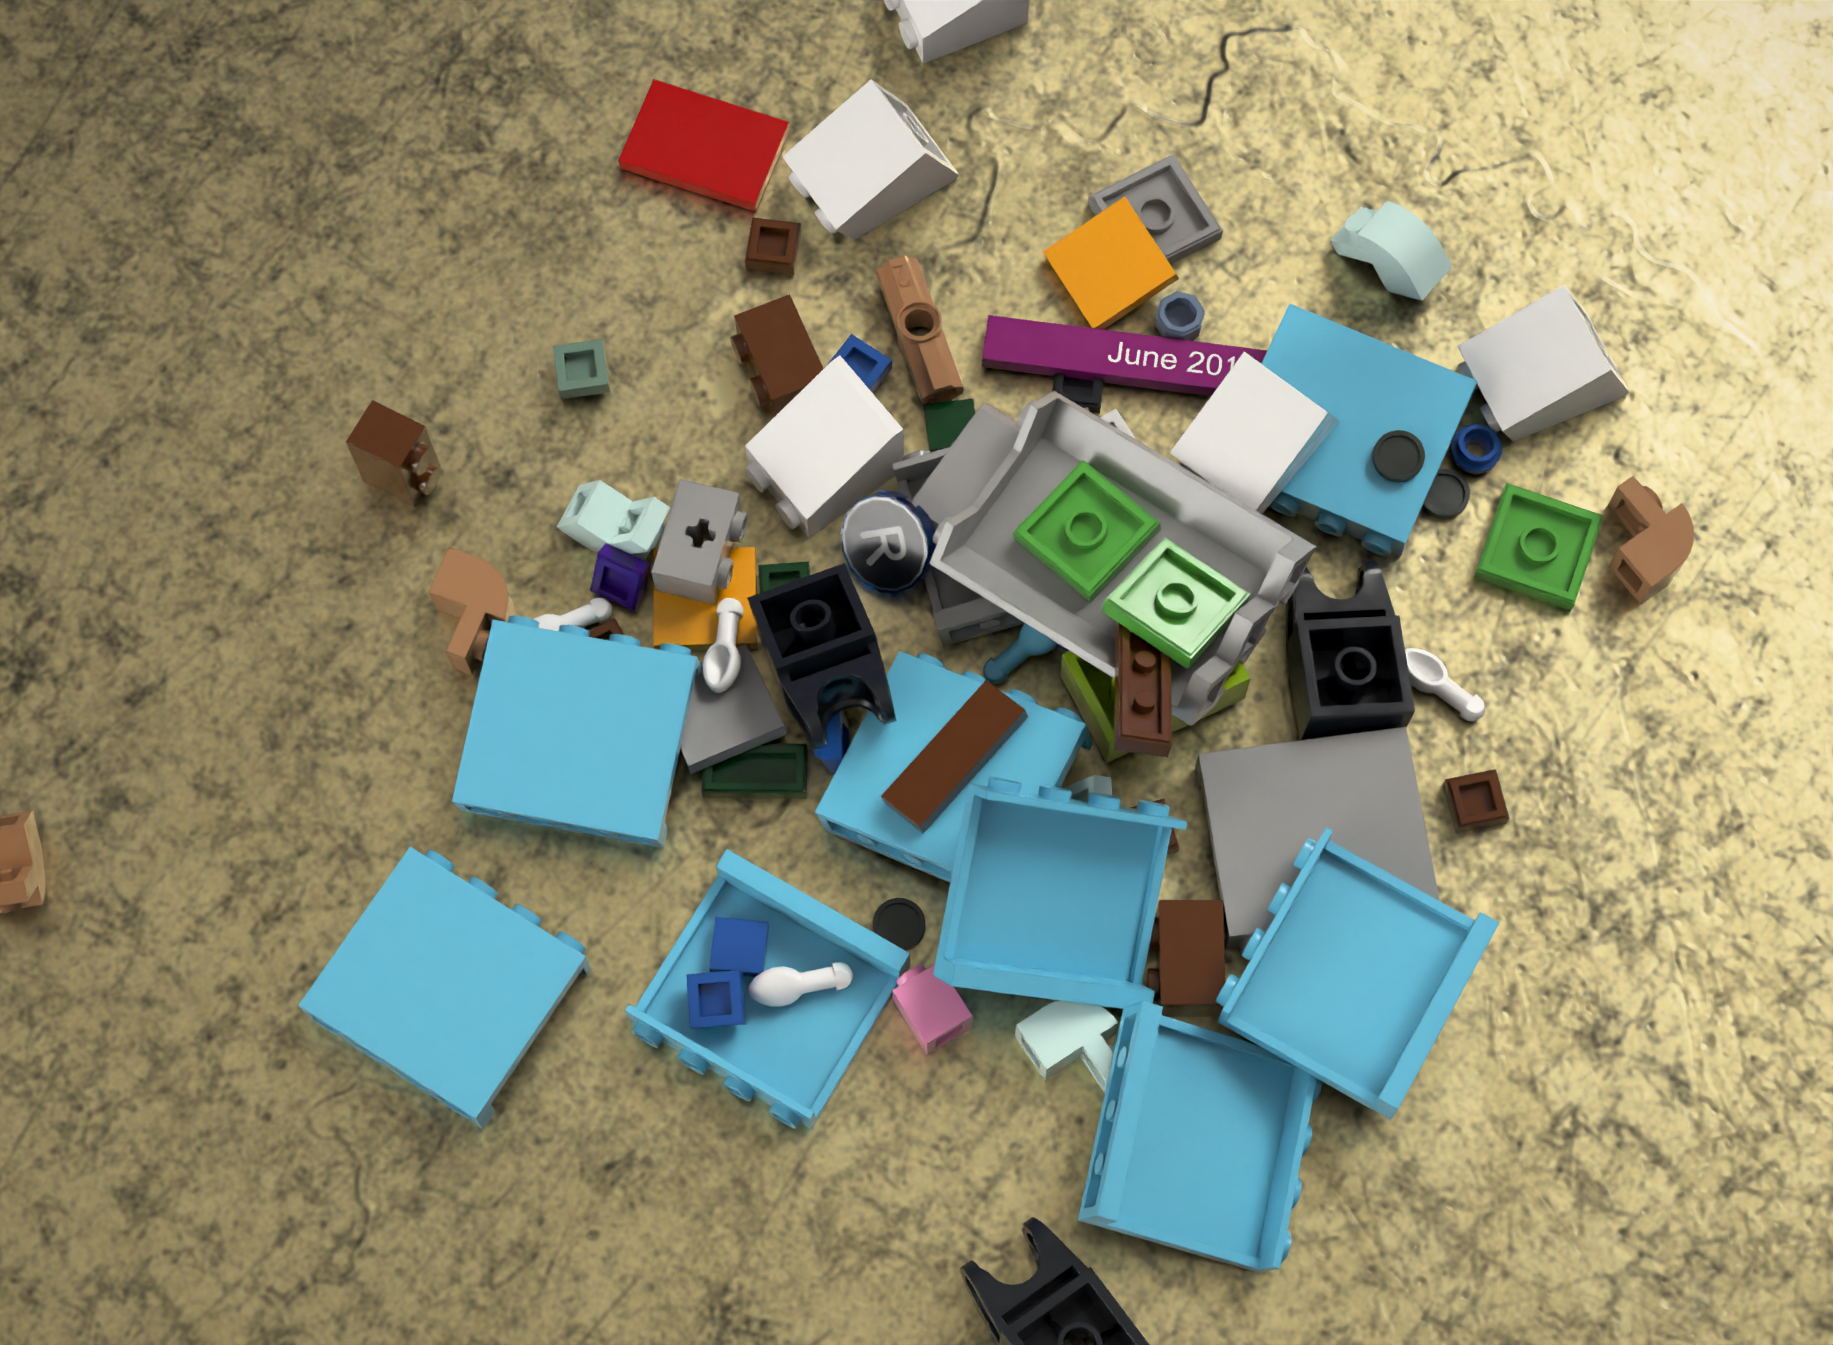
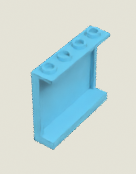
(1370, 393)
(923, 702)
(576, 731)
(1054, 894)
(1353, 975)
(445, 983)
(788, 1052)
(1199, 1142)

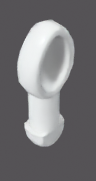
(596, 611)
(723, 659)
(1431, 676)
(785, 985)

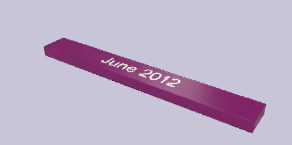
(1109, 355)

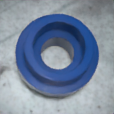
(1480, 436)

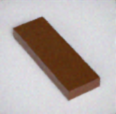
(1141, 696)
(954, 756)

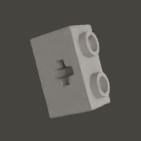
(697, 514)

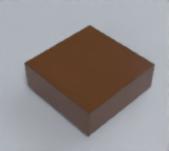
(773, 246)
(1475, 801)

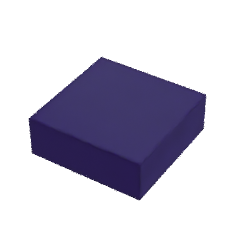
(620, 577)

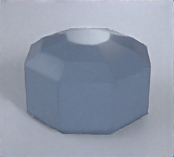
(1179, 316)

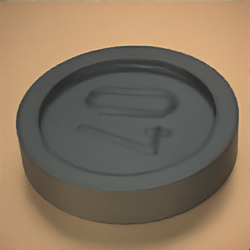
(1398, 456)
(1447, 495)
(900, 922)

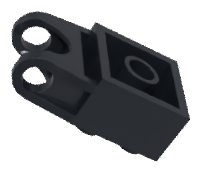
(822, 650)
(1347, 659)
(1056, 1305)

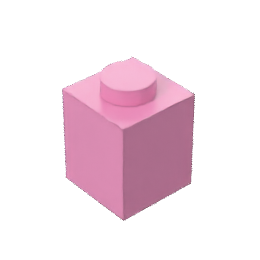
(930, 1008)

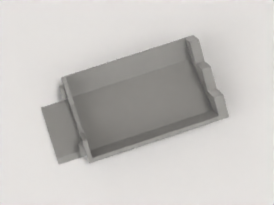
(1009, 467)

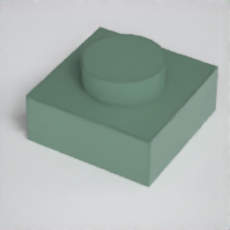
(581, 369)

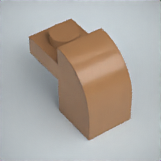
(1658, 542)
(476, 595)
(20, 862)

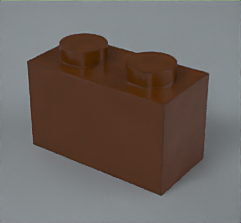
(777, 352)
(394, 454)
(1188, 957)

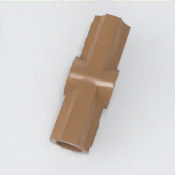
(911, 307)

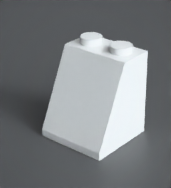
(950, 25)
(867, 163)
(1541, 366)
(1253, 434)
(825, 449)

